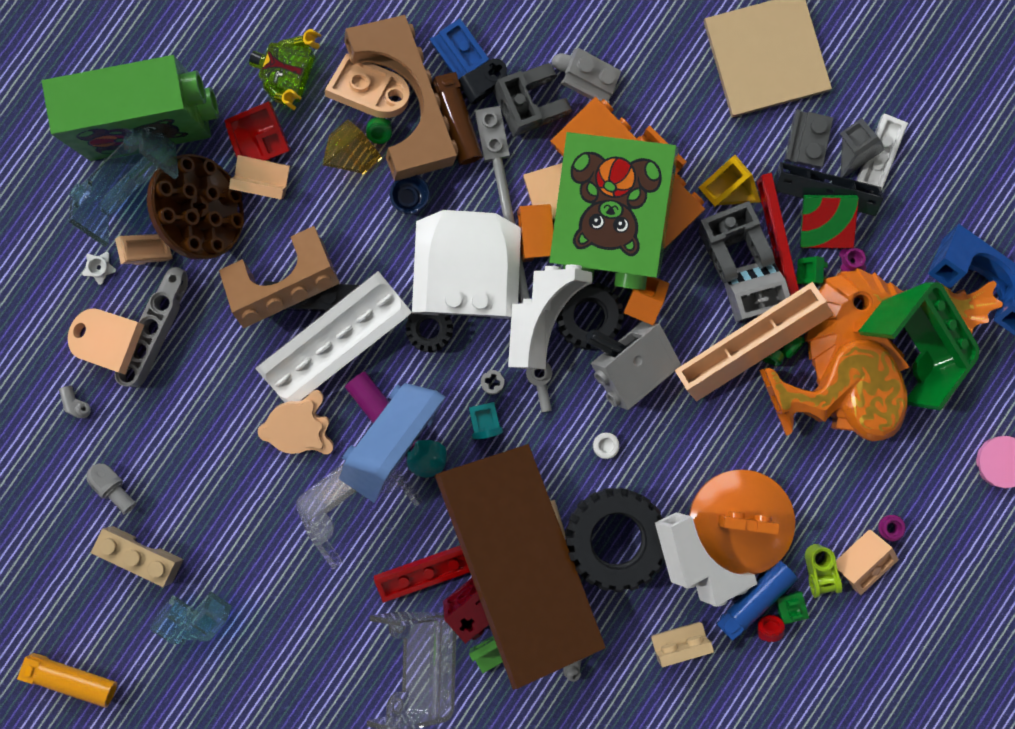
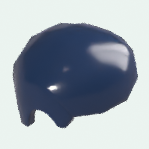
(410, 195)

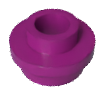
(899, 529)

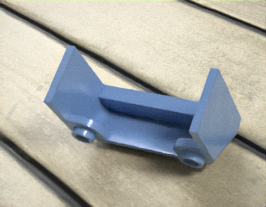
(389, 438)

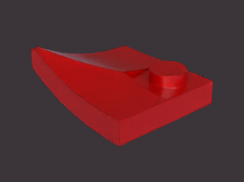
(257, 133)

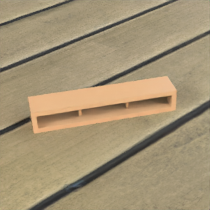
(754, 341)

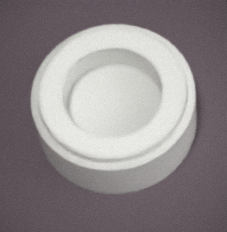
(606, 445)

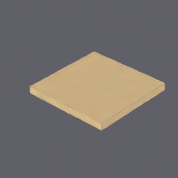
(767, 55)

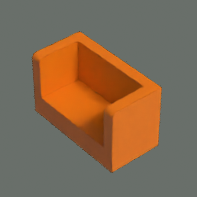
(647, 303)

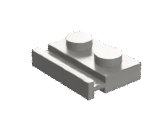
(590, 76)

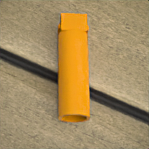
(67, 680)

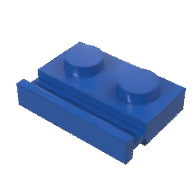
(459, 49)

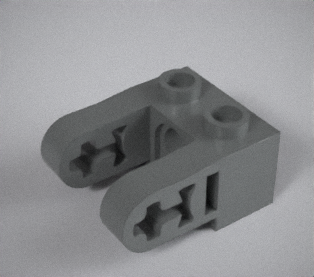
(517, 104)
(730, 228)

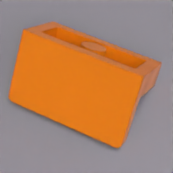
(536, 231)

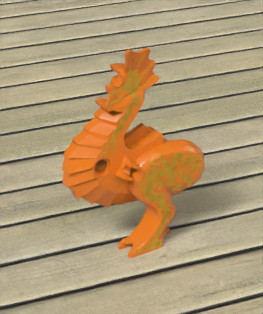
(856, 372)

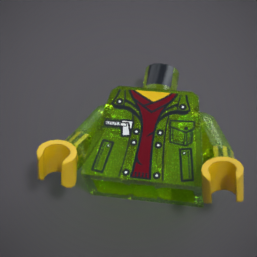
(286, 67)

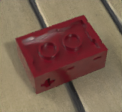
(465, 612)

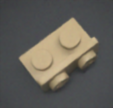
(681, 644)

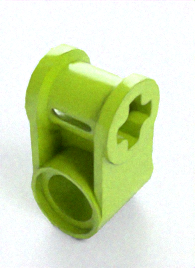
(825, 575)

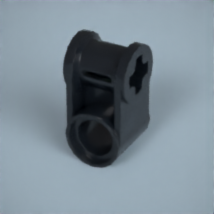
(479, 82)

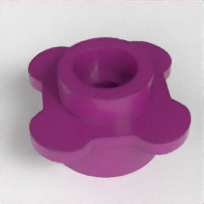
(857, 255)

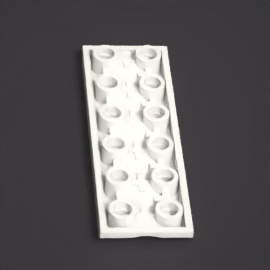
(334, 339)

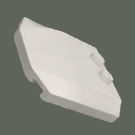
(466, 264)

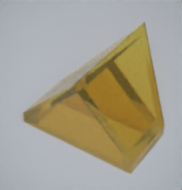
(350, 149)

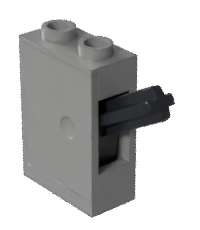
(633, 363)

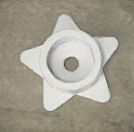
(93, 262)

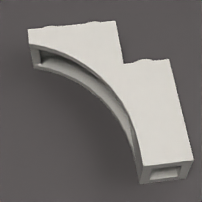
(535, 317)
(692, 566)

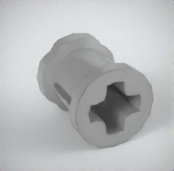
(488, 375)

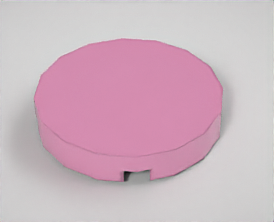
(997, 461)

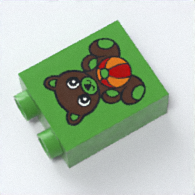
(102, 105)
(614, 206)

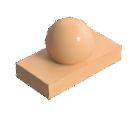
(142, 249)

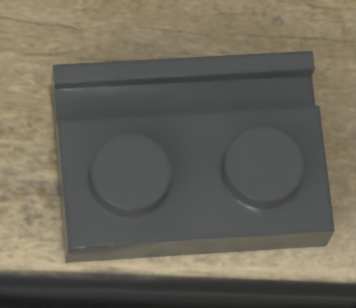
(808, 139)

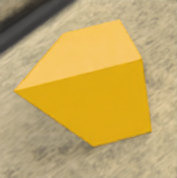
(731, 185)

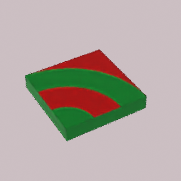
(828, 221)

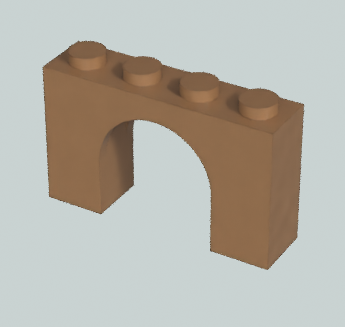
(310, 276)

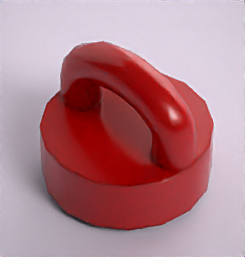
(771, 628)

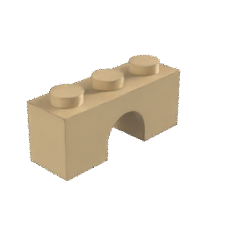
(149, 563)

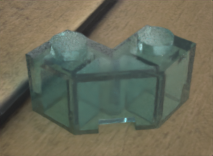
(181, 622)

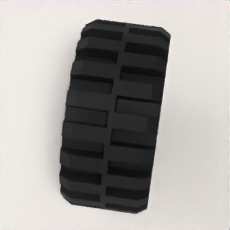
(579, 539)

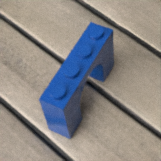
(965, 251)

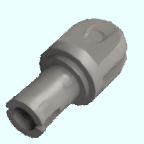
(109, 485)

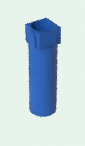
(757, 600)

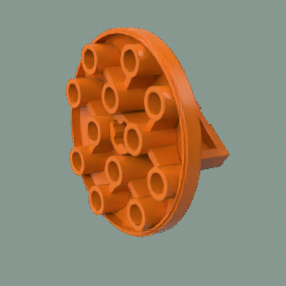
(744, 521)

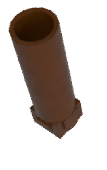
(456, 112)

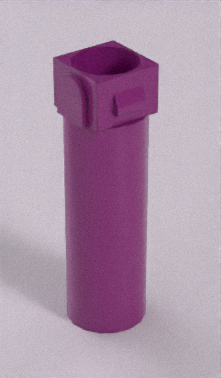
(368, 396)

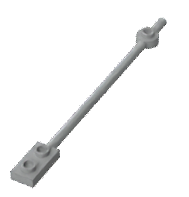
(495, 149)

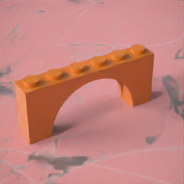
(599, 121)

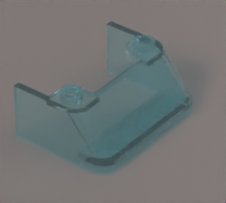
(118, 178)

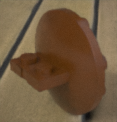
(197, 209)

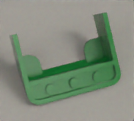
(939, 334)

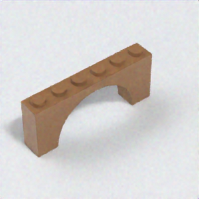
(393, 45)

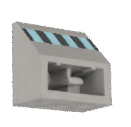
(756, 291)

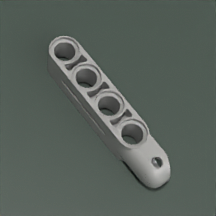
(174, 291)

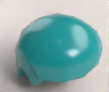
(426, 458)

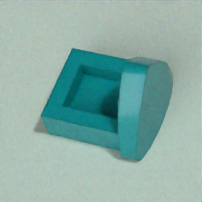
(485, 421)

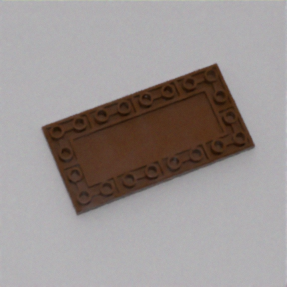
(520, 564)

